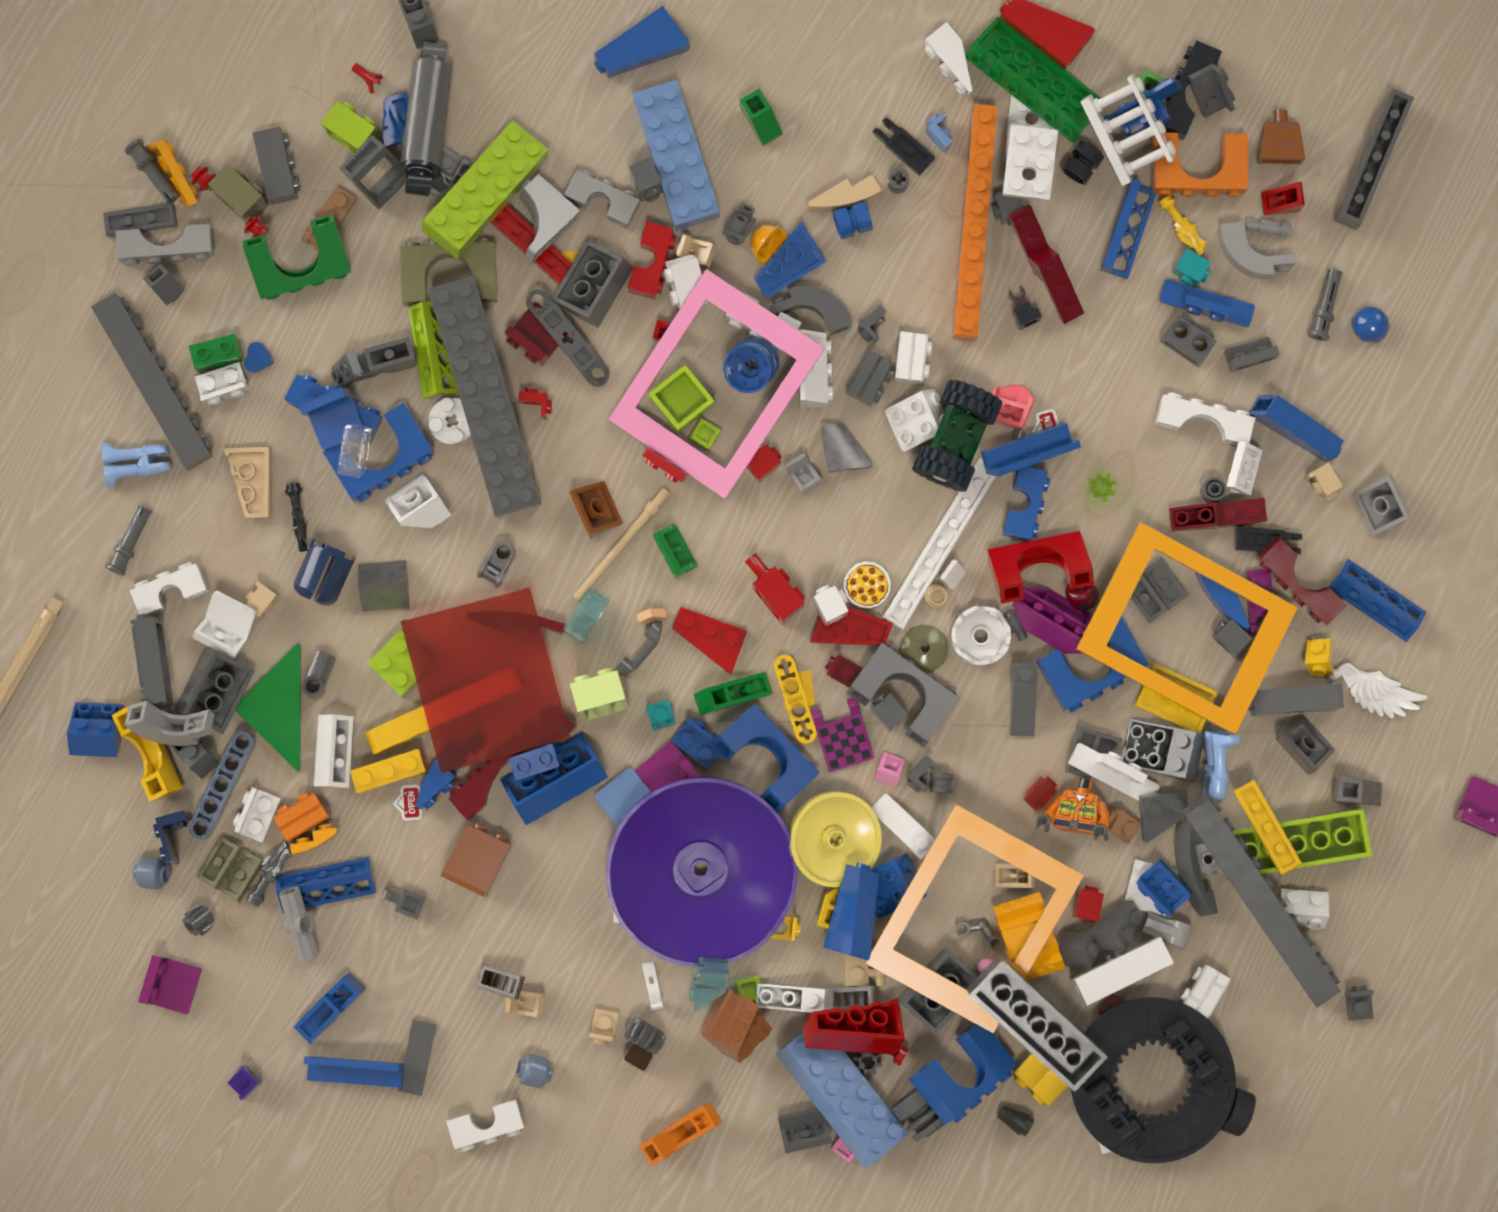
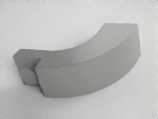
(1246, 260)
(168, 728)

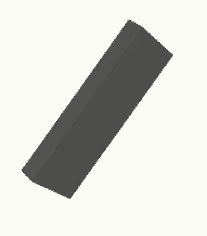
(141, 218)
(418, 1057)

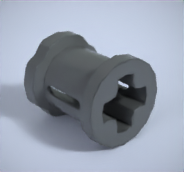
(898, 189)

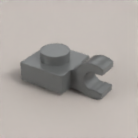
(408, 903)

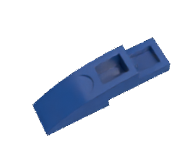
(434, 784)

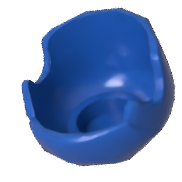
(1371, 324)

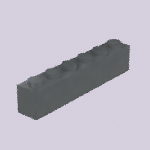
(1374, 159)

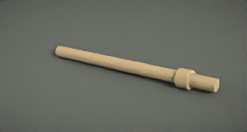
(651, 509)

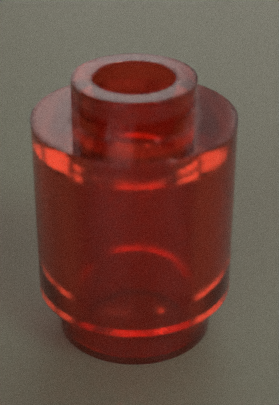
(1040, 793)

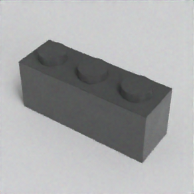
(276, 165)

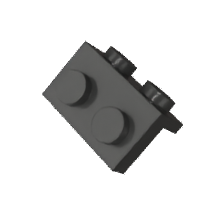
(804, 1130)

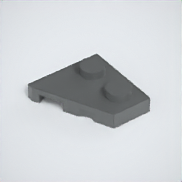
(1095, 740)
(1161, 812)

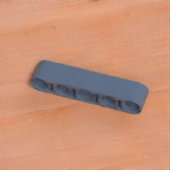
(212, 792)

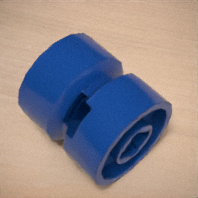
(849, 221)

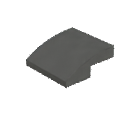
(1157, 590)

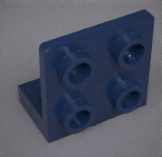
(163, 831)

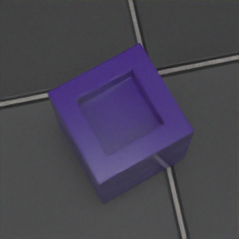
(244, 1082)

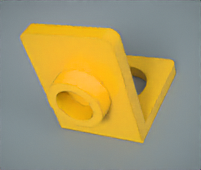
(792, 931)

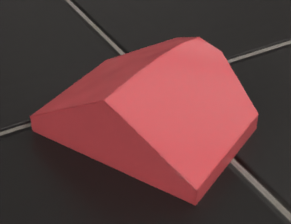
(1015, 407)

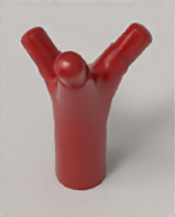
(367, 76)

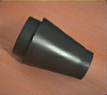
(1016, 1120)

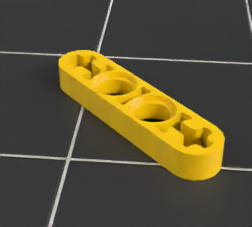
(798, 698)

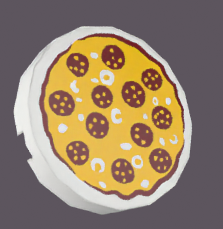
(867, 585)

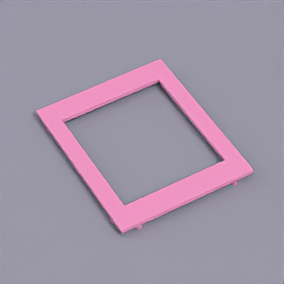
(758, 319)

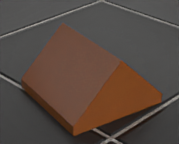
(596, 508)

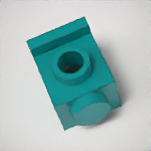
(660, 715)

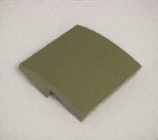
(230, 869)

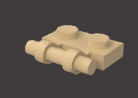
(858, 972)

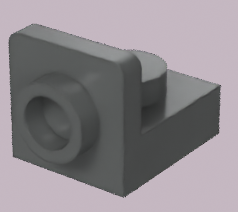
(873, 320)
(921, 770)
(1359, 1003)

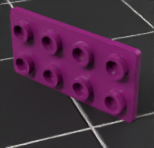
(665, 767)

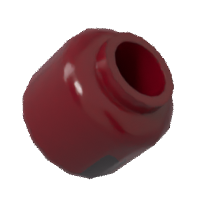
(1082, 598)

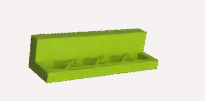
(427, 352)

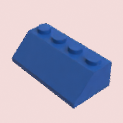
(550, 789)

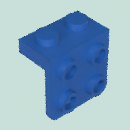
(330, 415)
(892, 883)

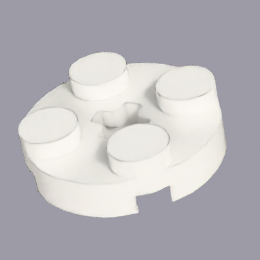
(438, 423)

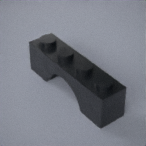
(1181, 115)

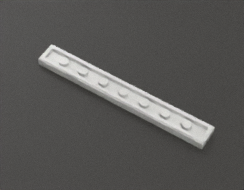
(938, 548)

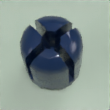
(333, 578)

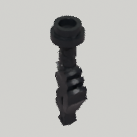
(294, 491)

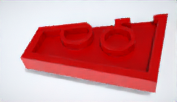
(853, 629)
(712, 637)

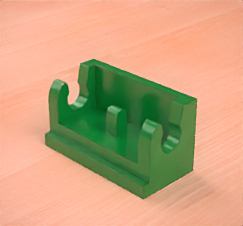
(675, 550)

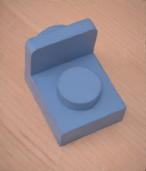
(938, 135)

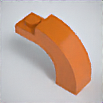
(680, 1133)

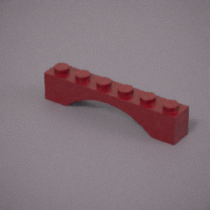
(474, 794)

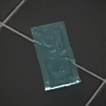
(586, 615)

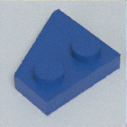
(394, 119)

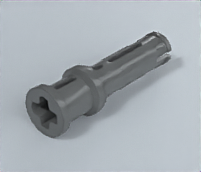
(146, 163)
(1324, 315)
(125, 550)

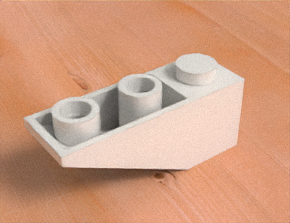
(949, 53)
(794, 998)

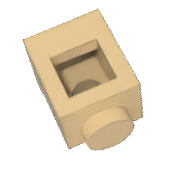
(1325, 482)
(261, 600)

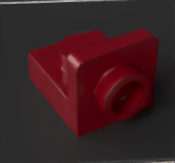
(842, 670)

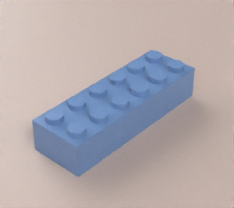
(676, 155)
(844, 1099)

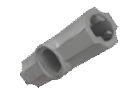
(299, 923)

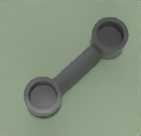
(653, 634)

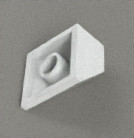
(417, 504)

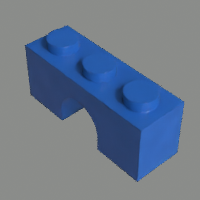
(1032, 484)

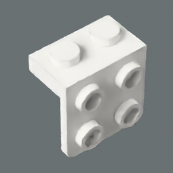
(916, 418)
(225, 625)

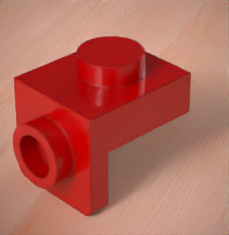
(533, 397)

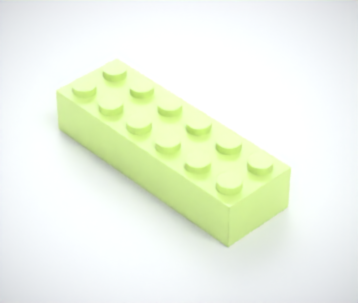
(599, 694)

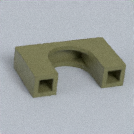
(418, 260)

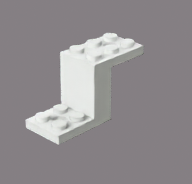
(1028, 148)

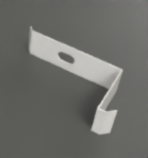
(653, 989)

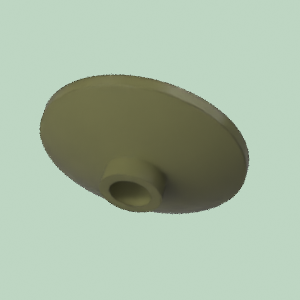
(937, 645)

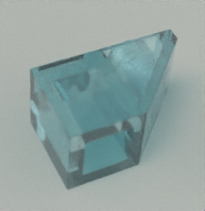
(710, 981)

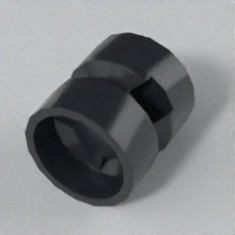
(1083, 161)

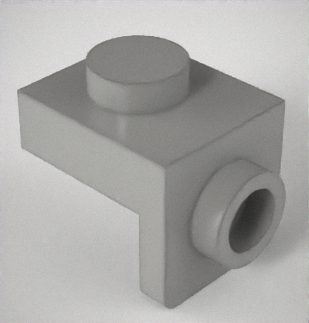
(803, 474)

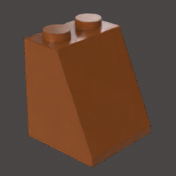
(476, 859)

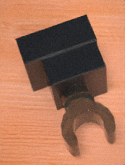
(1024, 314)

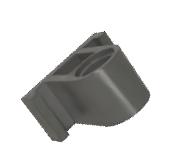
(351, 369)

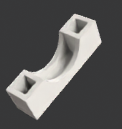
(1232, 426)

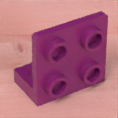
(1480, 806)
(170, 984)

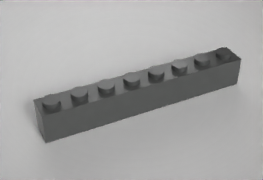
(152, 382)

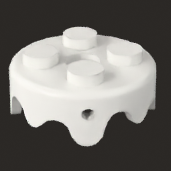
(984, 619)

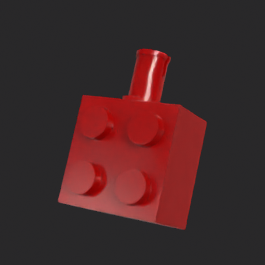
(775, 590)

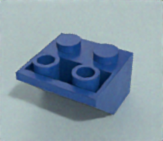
(93, 730)

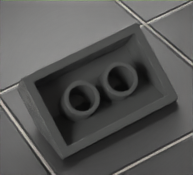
(592, 283)
(215, 686)
(926, 1010)

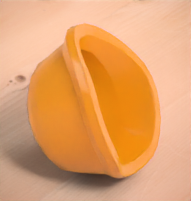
(766, 242)

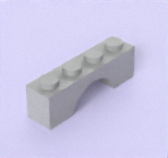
(194, 243)

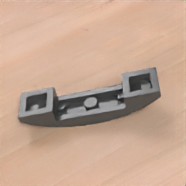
(1190, 871)

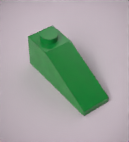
(732, 693)

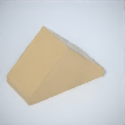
(1012, 877)

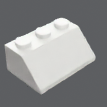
(815, 388)

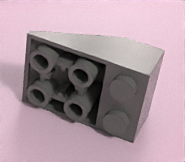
(1163, 750)

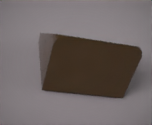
(638, 1057)

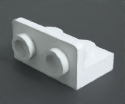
(221, 384)
(1244, 468)
(256, 814)

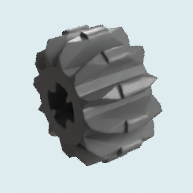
(645, 1036)

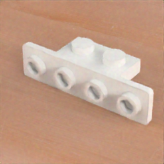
(1113, 772)

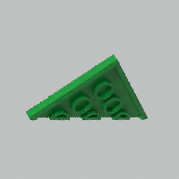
(275, 707)

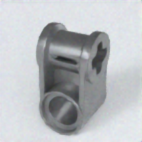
(497, 565)

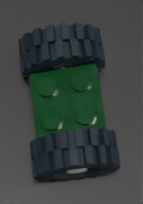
(958, 435)

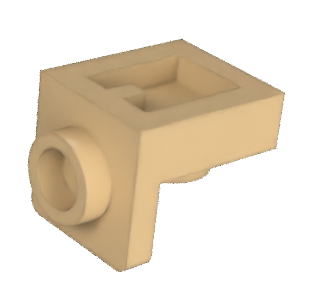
(603, 1026)

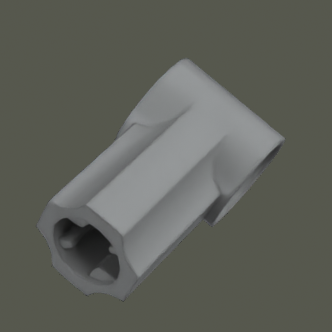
(1173, 932)

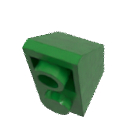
(760, 117)

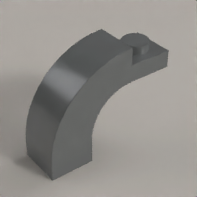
(817, 300)

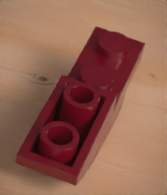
(1218, 515)

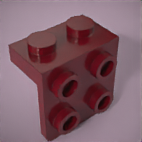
(531, 338)

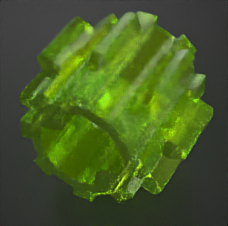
(1105, 481)

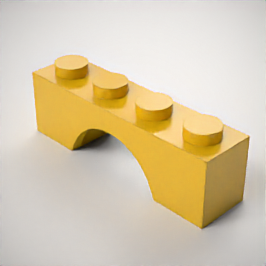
(159, 773)

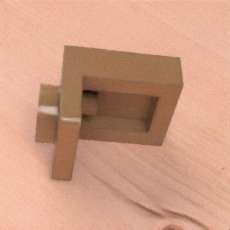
(1122, 824)

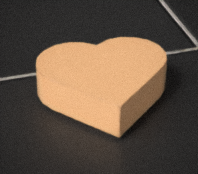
(652, 615)

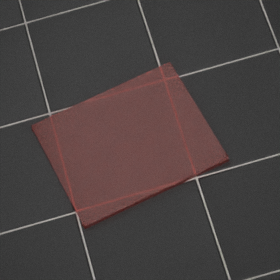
(485, 680)

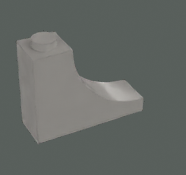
(550, 214)

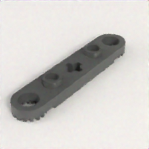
(556, 324)

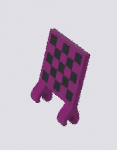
(843, 740)

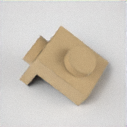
(702, 250)
(528, 1004)

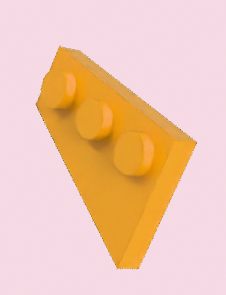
(176, 171)

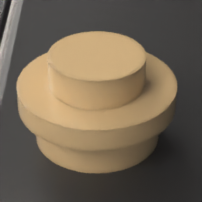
(935, 596)

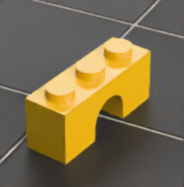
(388, 771)

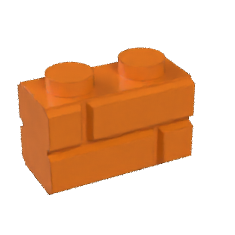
(301, 817)

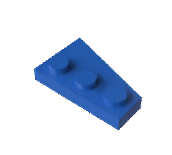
(790, 262)

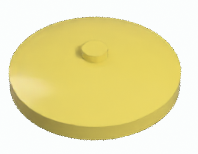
(834, 833)

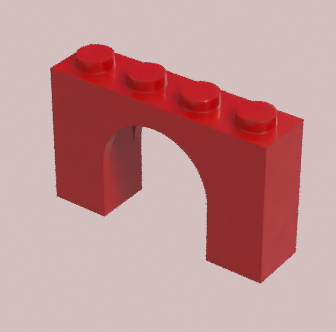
(1061, 550)

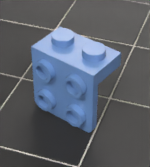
(621, 794)

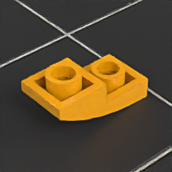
(321, 836)

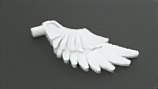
(1377, 691)

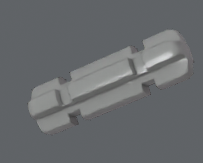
(1268, 227)

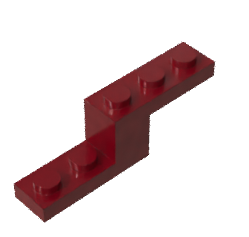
(1046, 264)

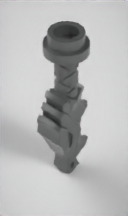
(271, 868)

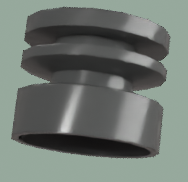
(921, 1113)

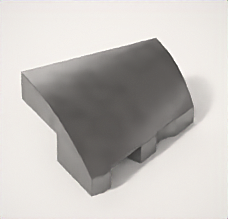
(452, 170)
(842, 449)

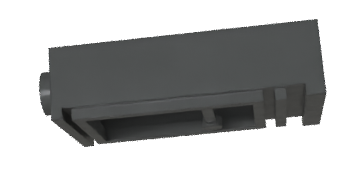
(152, 660)

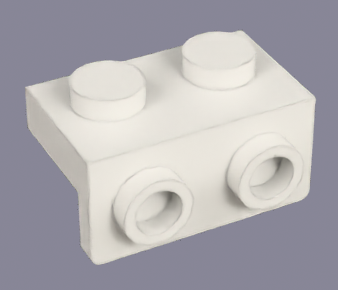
(1309, 907)

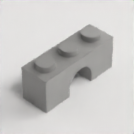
(585, 187)

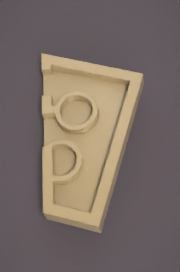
(253, 479)

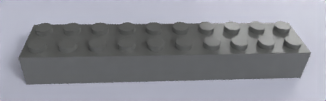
(484, 396)

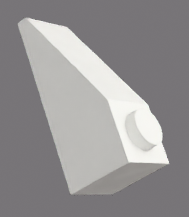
(903, 826)

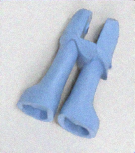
(143, 468)
(1215, 770)

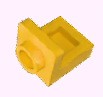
(1319, 657)

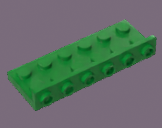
(1031, 78)

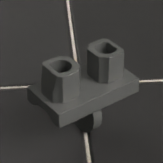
(739, 225)

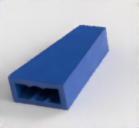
(643, 44)
(1296, 426)
(854, 913)

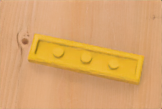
(1267, 827)

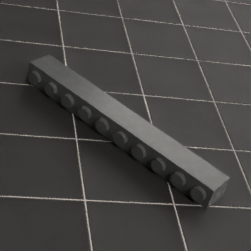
(1261, 901)

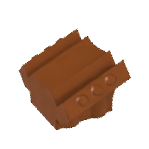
(735, 1026)

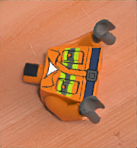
(1078, 812)

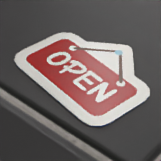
(1045, 420)
(407, 802)

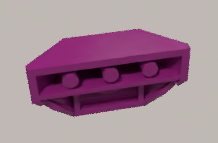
(1052, 618)

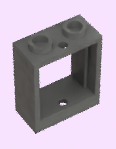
(363, 161)

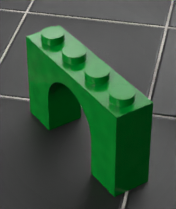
(274, 280)

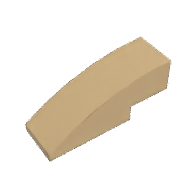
(845, 195)

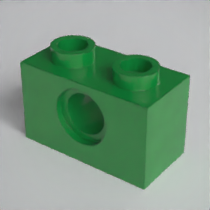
(216, 353)

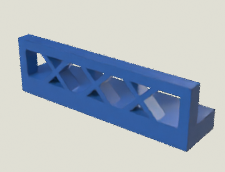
(1122, 223)
(1028, 450)
(1376, 603)
(326, 878)
(355, 1071)

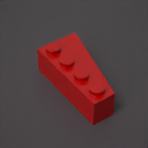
(856, 1029)

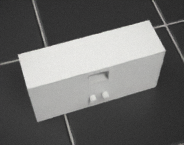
(1121, 970)

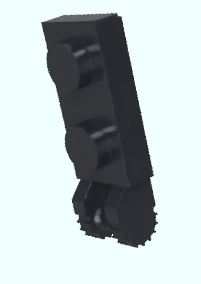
(905, 147)
(1257, 539)

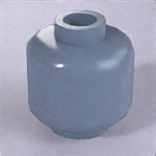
(151, 873)
(534, 1071)

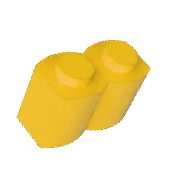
(1039, 1079)

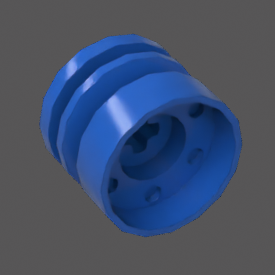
(739, 368)

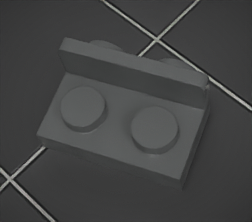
(1212, 90)
(1251, 354)

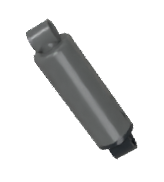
(425, 119)

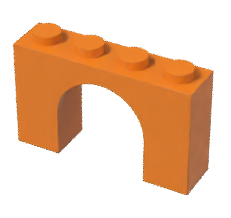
(1230, 179)

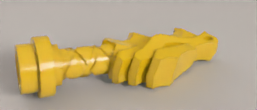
(1185, 232)

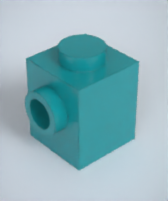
(1192, 268)

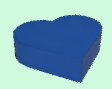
(257, 358)

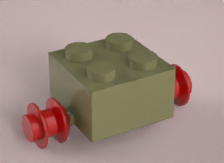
(234, 190)

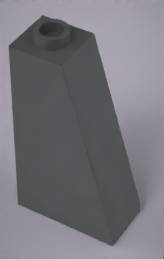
(1297, 700)

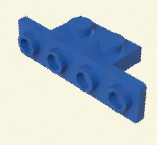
(1162, 91)
(1210, 304)

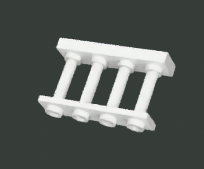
(1115, 148)

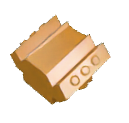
(1015, 923)

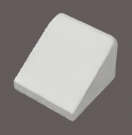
(952, 575)

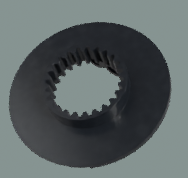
(1210, 1090)

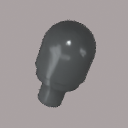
(1015, 624)

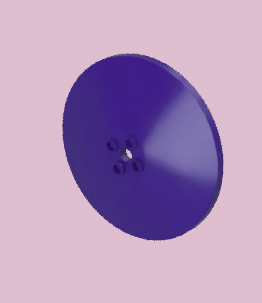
(710, 913)

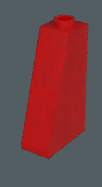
(1047, 30)

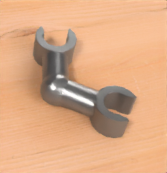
(983, 926)

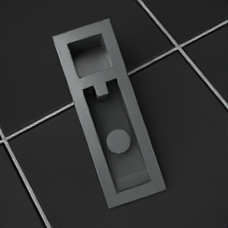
(1023, 698)

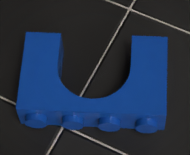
(412, 451)
(1071, 690)
(757, 729)
(949, 1098)

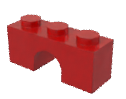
(647, 281)

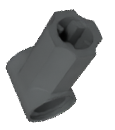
(319, 672)

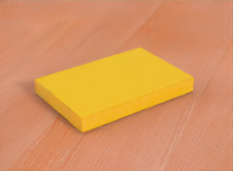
(1169, 711)

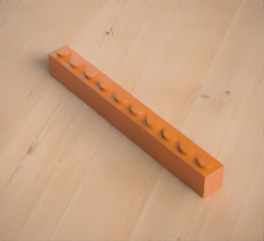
(975, 222)

